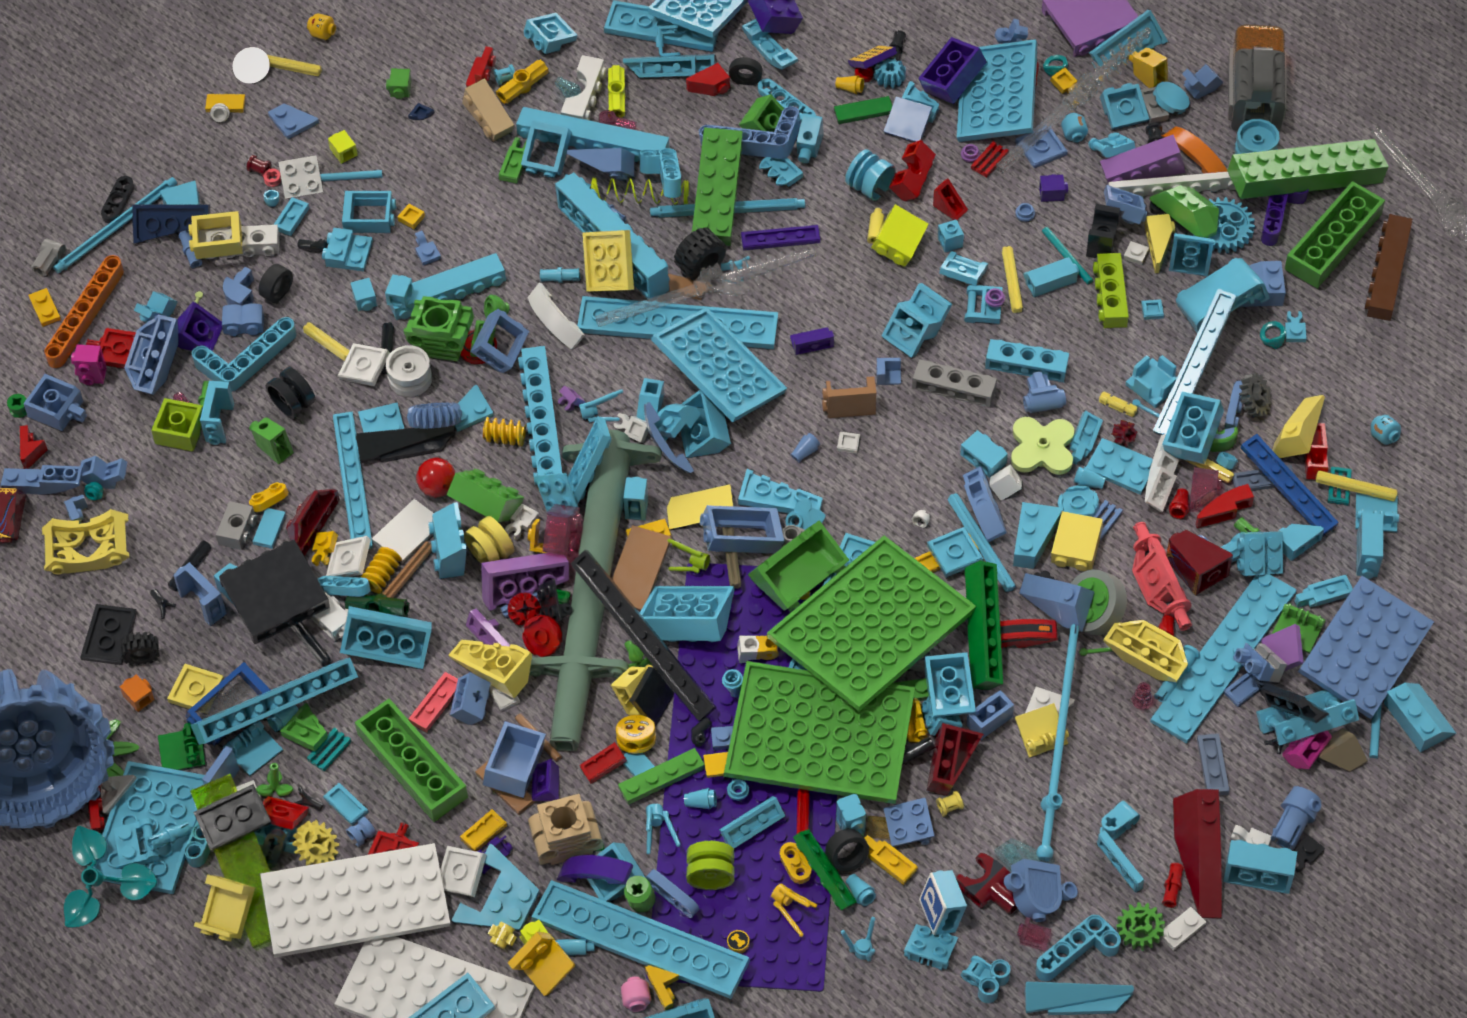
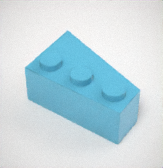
(1034, 532)

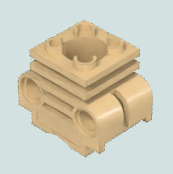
(557, 845)

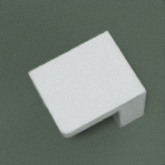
(1005, 482)

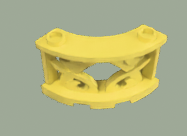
(109, 525)

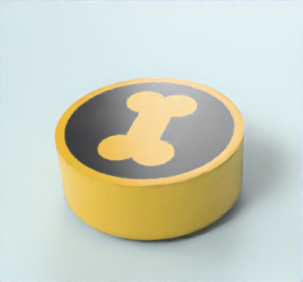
(738, 941)

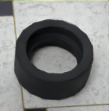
(275, 283)
(853, 860)

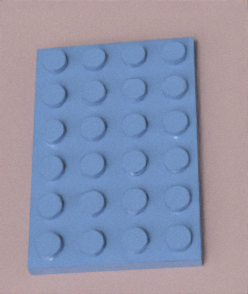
(1366, 646)

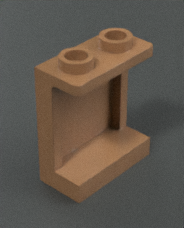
(850, 401)

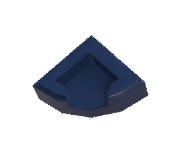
(420, 112)

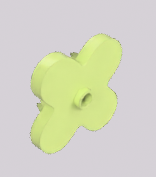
(1042, 445)

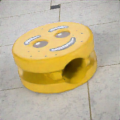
(635, 734)

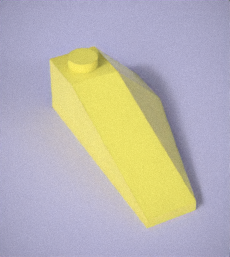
(1299, 429)
(500, 665)

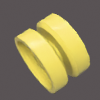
(488, 541)

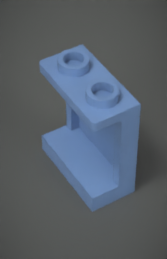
(190, 579)

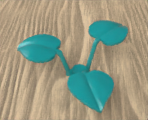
(86, 848)

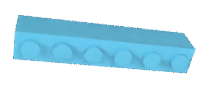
(456, 283)

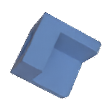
(888, 371)

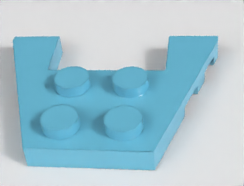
(509, 899)

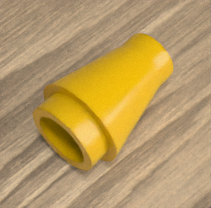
(851, 84)

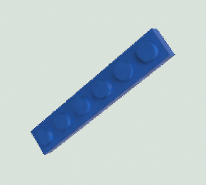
(1288, 484)

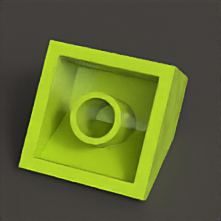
(177, 424)

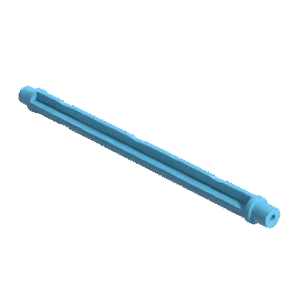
(740, 207)
(110, 228)

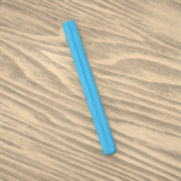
(981, 541)

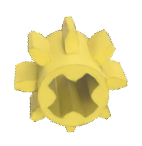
(502, 935)

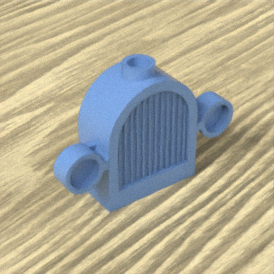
(1038, 888)

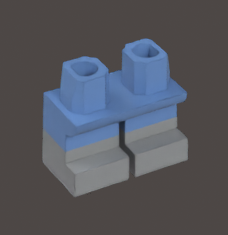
(1261, 662)

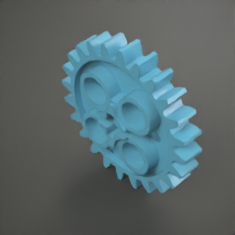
(1233, 227)

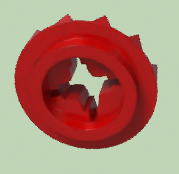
(517, 602)

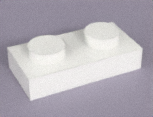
(1182, 928)

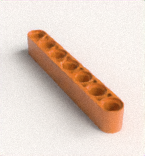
(84, 311)

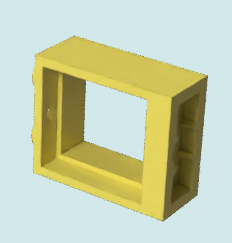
(216, 248)

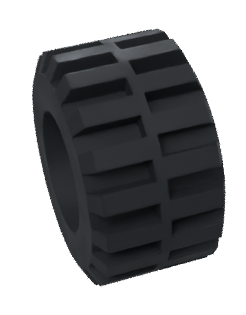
(699, 250)

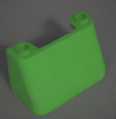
(799, 566)

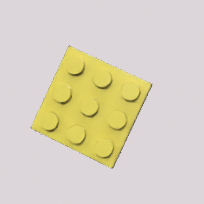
(608, 260)

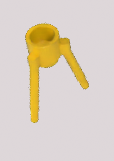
(785, 896)

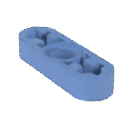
(672, 893)

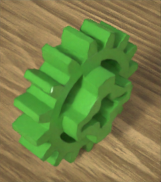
(1140, 935)

